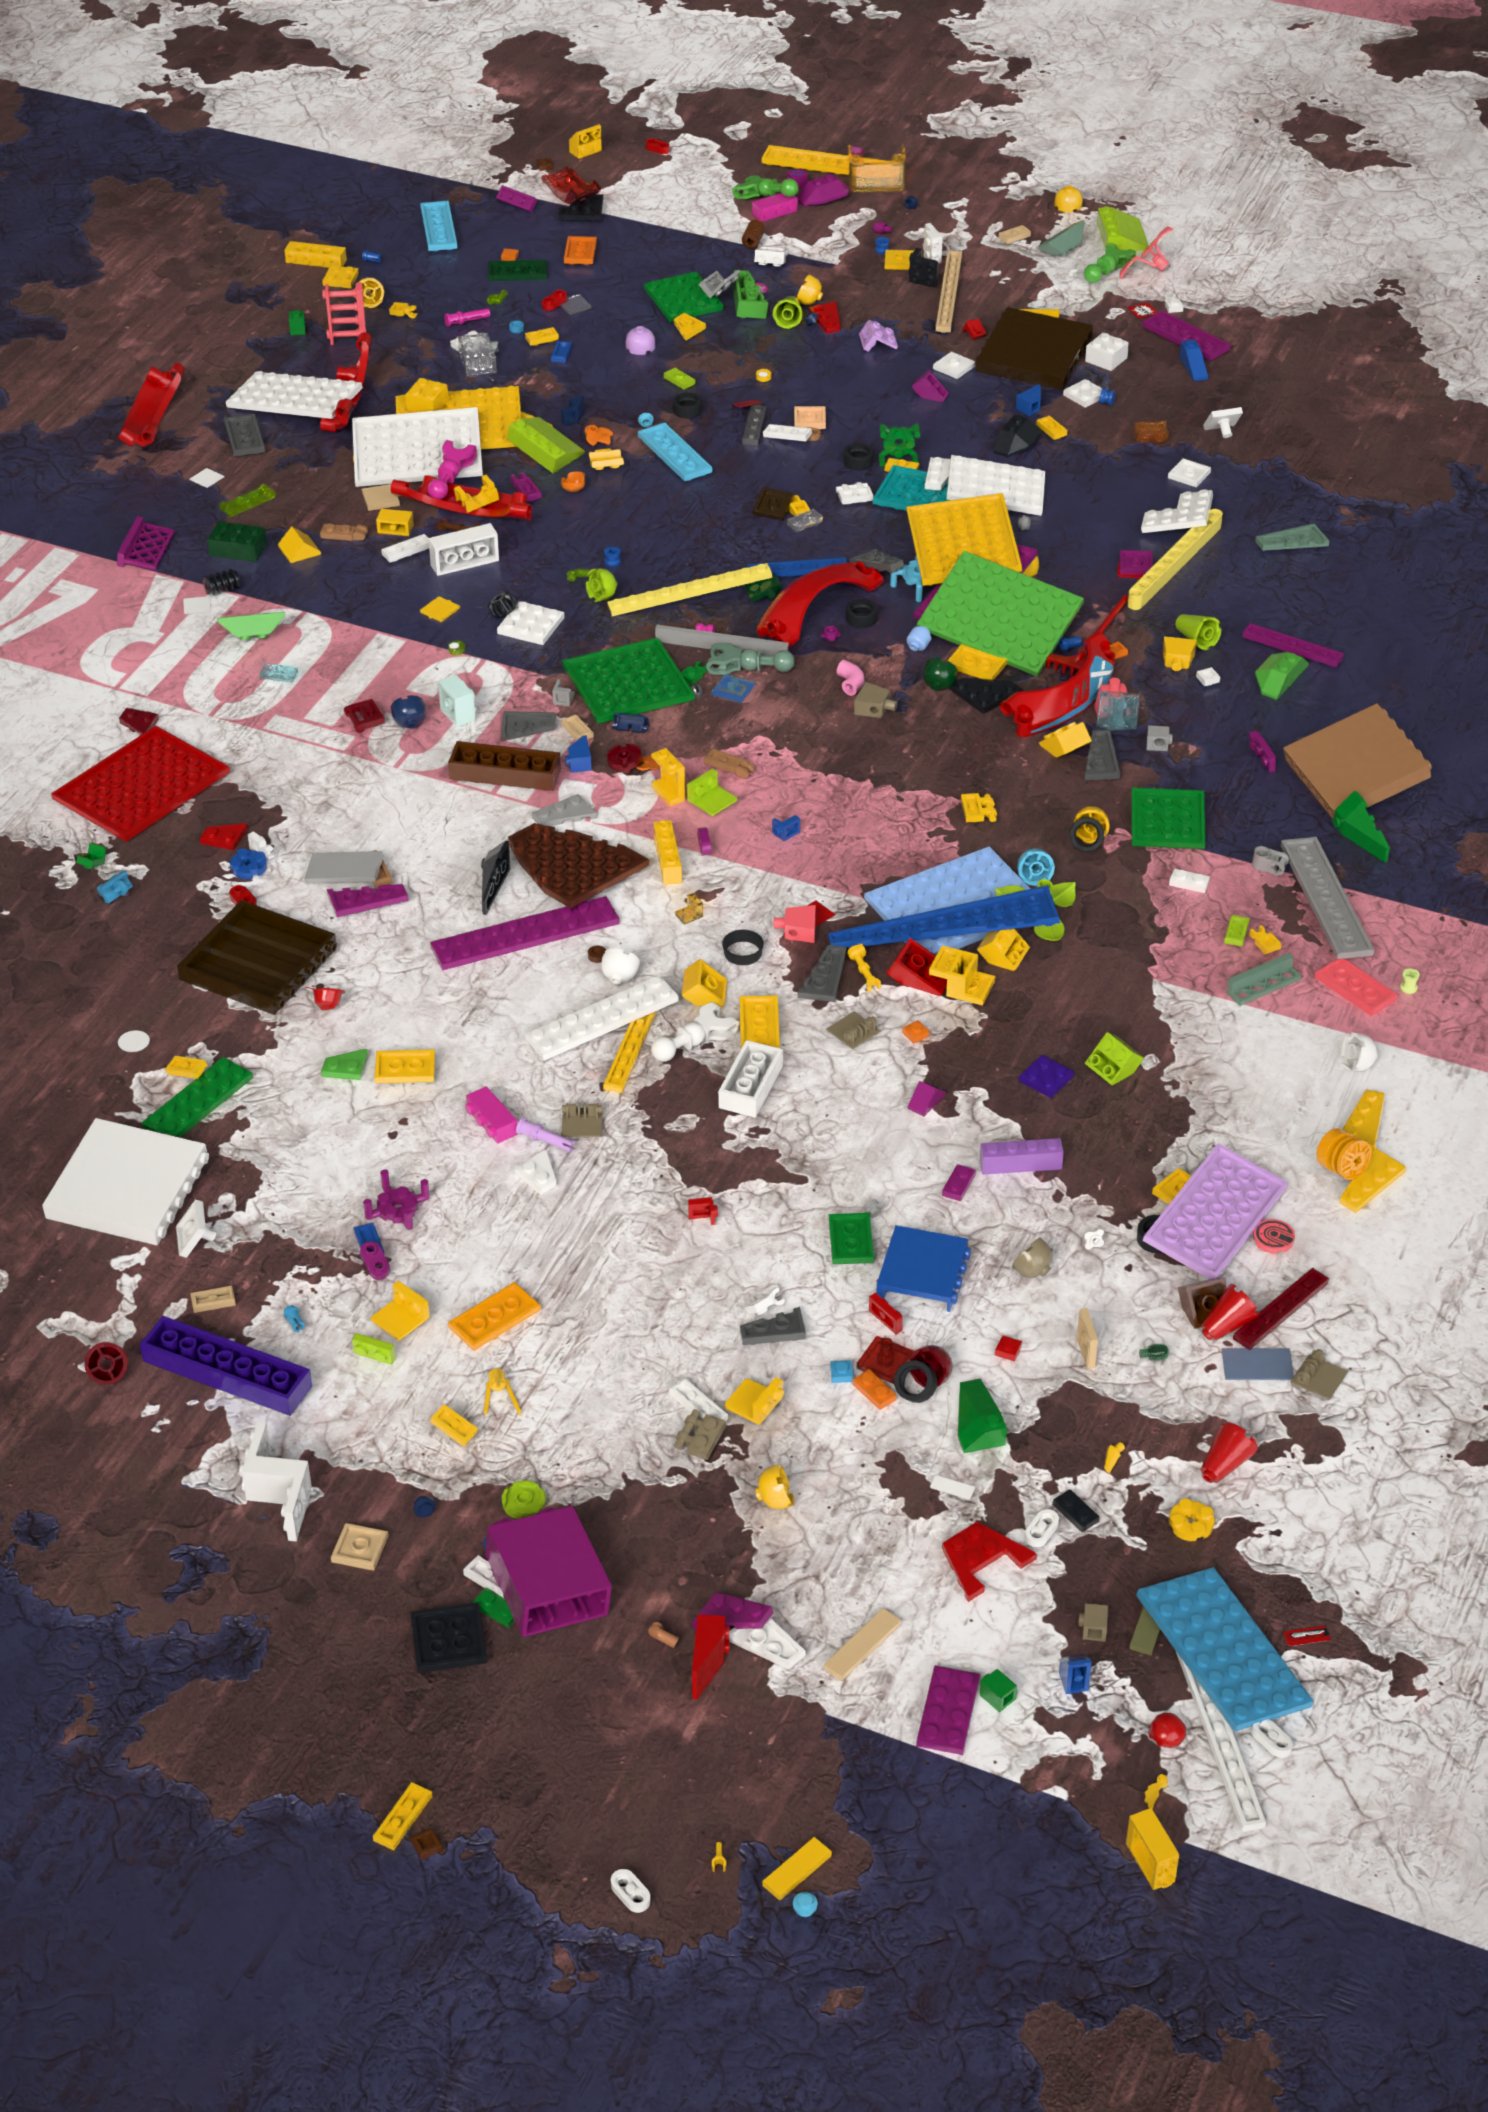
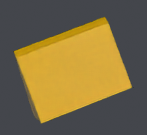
(297, 546)

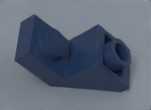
(574, 411)

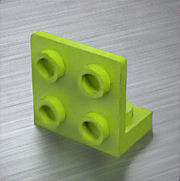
(707, 795)

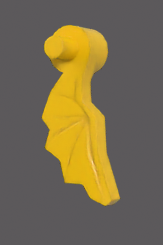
(1153, 1790)

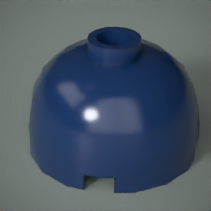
(408, 712)

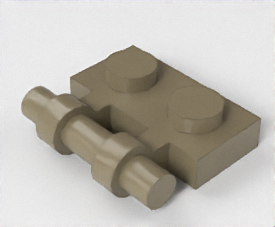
(705, 1438)

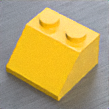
(703, 985)

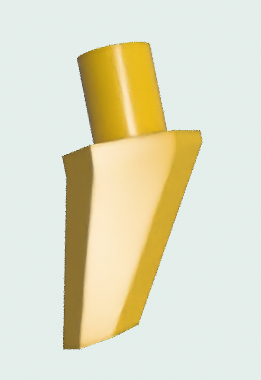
(1112, 1456)

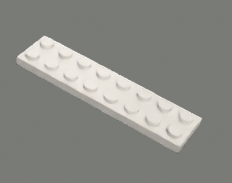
(601, 1017)

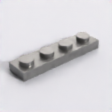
(754, 424)

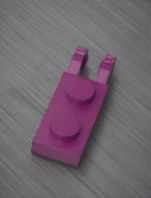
(526, 486)
(1262, 750)

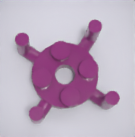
(398, 1196)

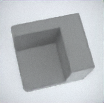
(561, 695)

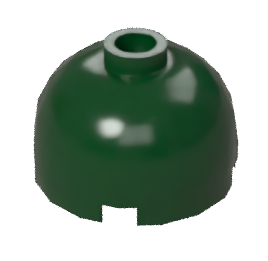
(939, 674)

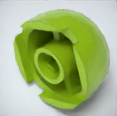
(600, 584)

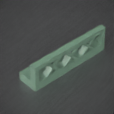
(1259, 977)

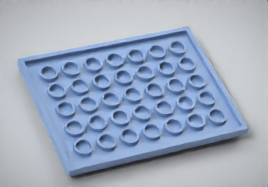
(945, 885)

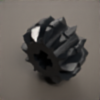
(502, 604)

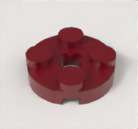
(624, 758)

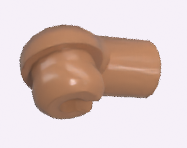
(656, 1631)

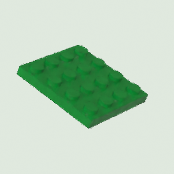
(682, 295)
(1167, 818)

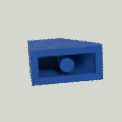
(579, 756)
(1075, 1673)

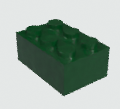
(237, 541)

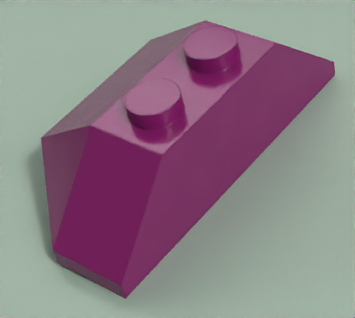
(823, 190)

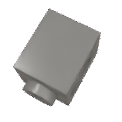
(1158, 738)

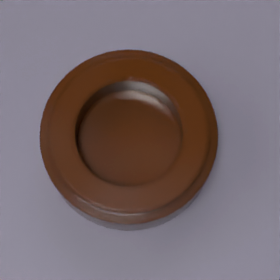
(596, 953)

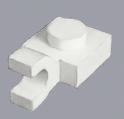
(761, 1305)

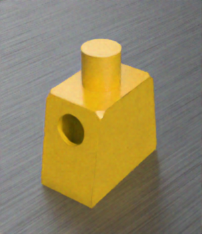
(1178, 652)

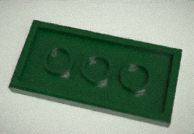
(517, 270)

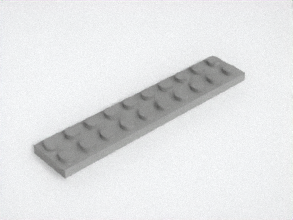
(1327, 898)

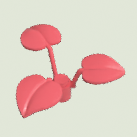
(1158, 259)

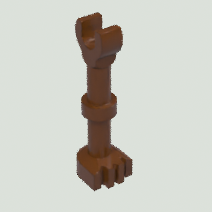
(444, 525)

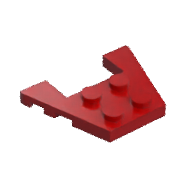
(977, 1548)

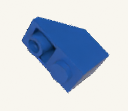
(1029, 400)

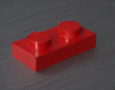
(885, 1313)

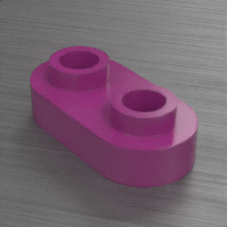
(373, 1259)

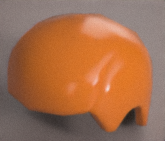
(574, 482)

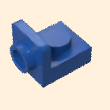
(787, 828)

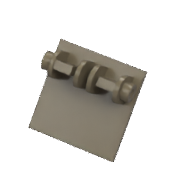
(854, 1029)
(582, 1121)
(1319, 1375)

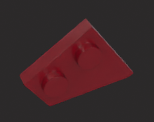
(138, 720)

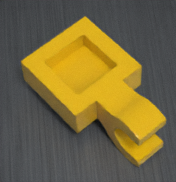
(400, 309)

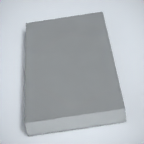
(344, 867)

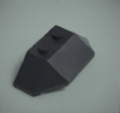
(1016, 436)

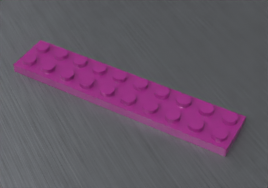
(524, 933)

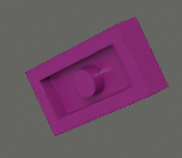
(958, 1182)

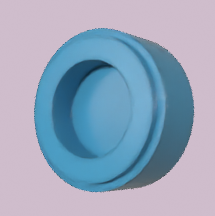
(516, 326)

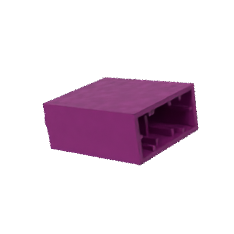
(547, 1570)

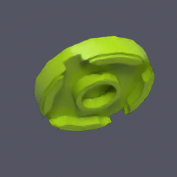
(523, 1499)

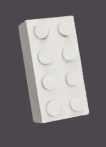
(463, 549)
(750, 1078)

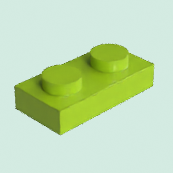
(373, 1348)

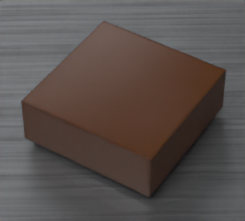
(544, 164)
(426, 1844)

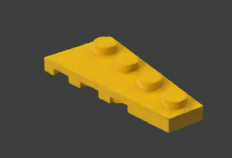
(1366, 1117)
(1377, 1177)

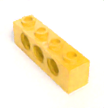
(315, 254)
(667, 852)

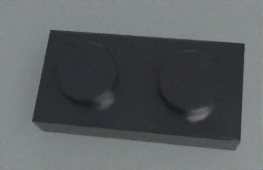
(1075, 1510)

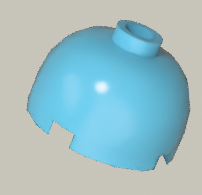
(1035, 865)

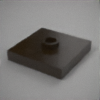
(773, 504)

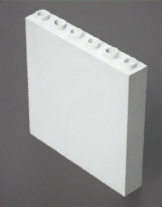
(126, 1181)

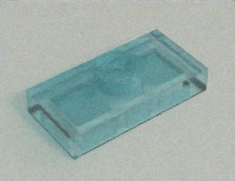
(278, 672)

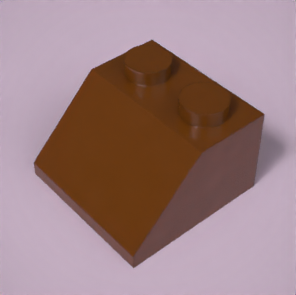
(1200, 1298)

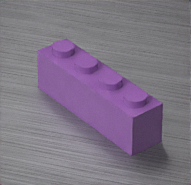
(1021, 1156)

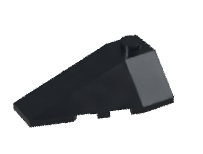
(495, 870)

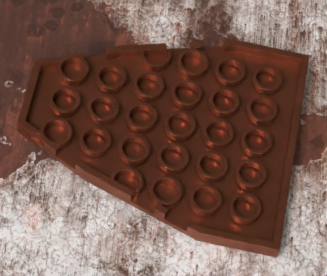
(571, 863)

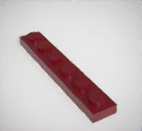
(1281, 1308)

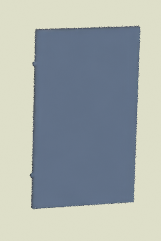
(1257, 1364)

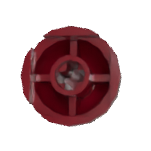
(936, 1358)
(106, 1363)

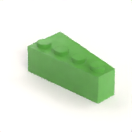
(747, 298)

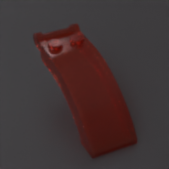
(569, 186)

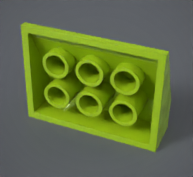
(1121, 229)
(543, 443)

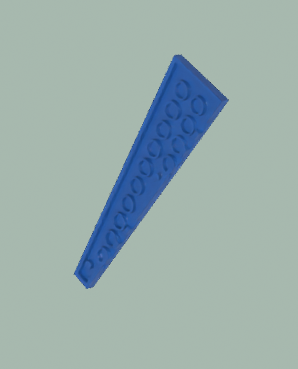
(996, 913)

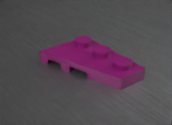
(738, 1611)

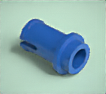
(370, 256)
(1065, 644)

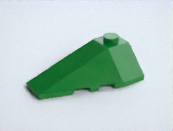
(1357, 825)
(979, 1418)

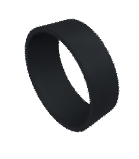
(742, 936)

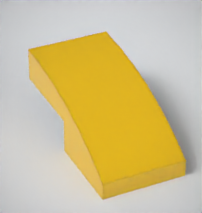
(797, 506)

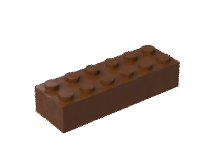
(504, 765)

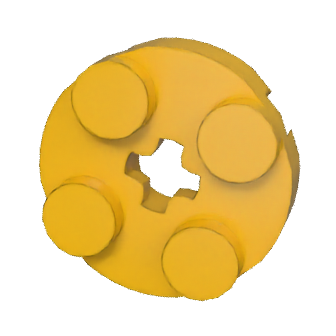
(1191, 1509)

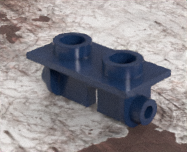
(638, 722)

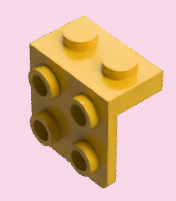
(755, 1400)

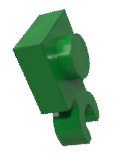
(694, 674)

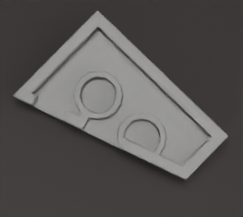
(568, 809)

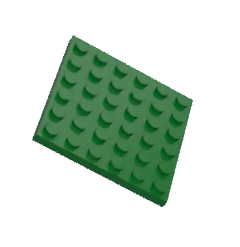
(628, 680)

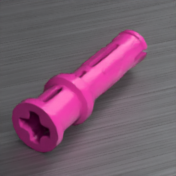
(460, 318)

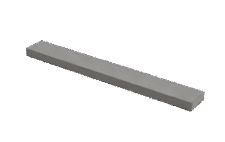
(706, 639)

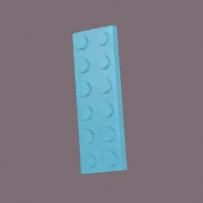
(438, 226)
(675, 452)

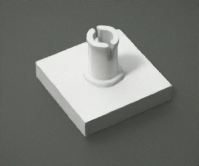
(1223, 419)
(192, 1229)

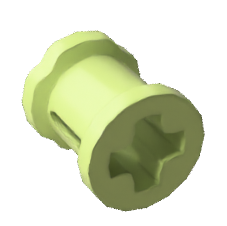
(1409, 982)

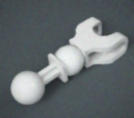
(705, 1027)

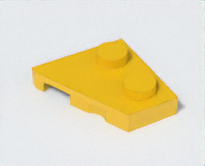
(688, 325)

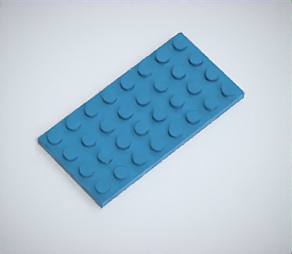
(1224, 1649)

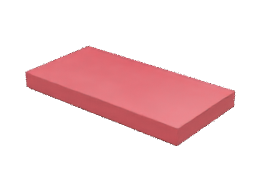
(1356, 986)

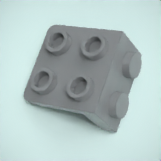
(716, 284)

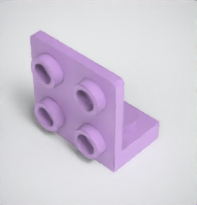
(874, 331)

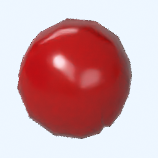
(1167, 1730)

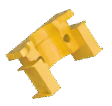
(486, 496)

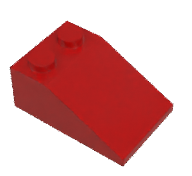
(912, 969)
(709, 1650)

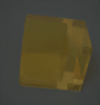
(693, 910)

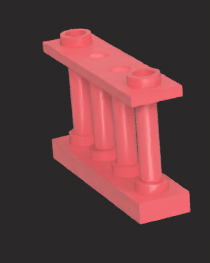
(357, 306)

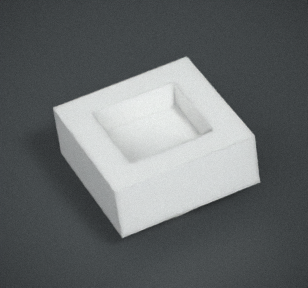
(1208, 676)

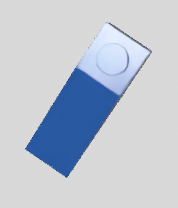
(1193, 360)

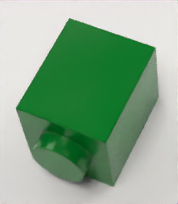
(297, 322)
(998, 1690)

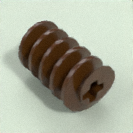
(753, 234)

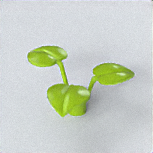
(1063, 896)

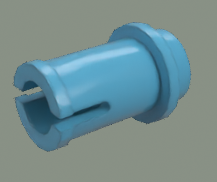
(291, 1313)

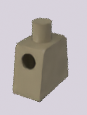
(873, 701)

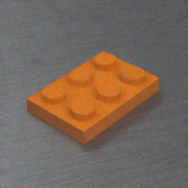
(580, 250)

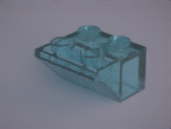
(1118, 710)

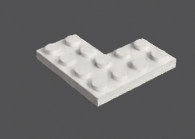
(1191, 512)

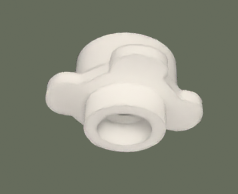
(1095, 1234)

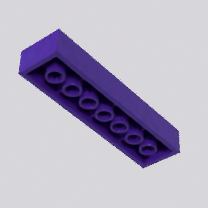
(226, 1365)

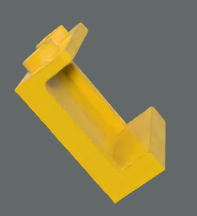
(672, 781)

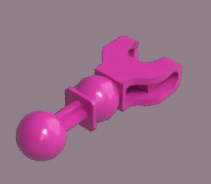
(453, 462)

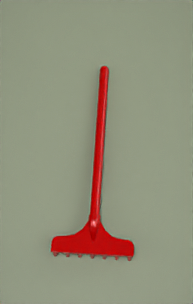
(1078, 661)

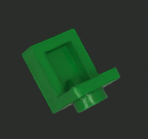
(94, 857)

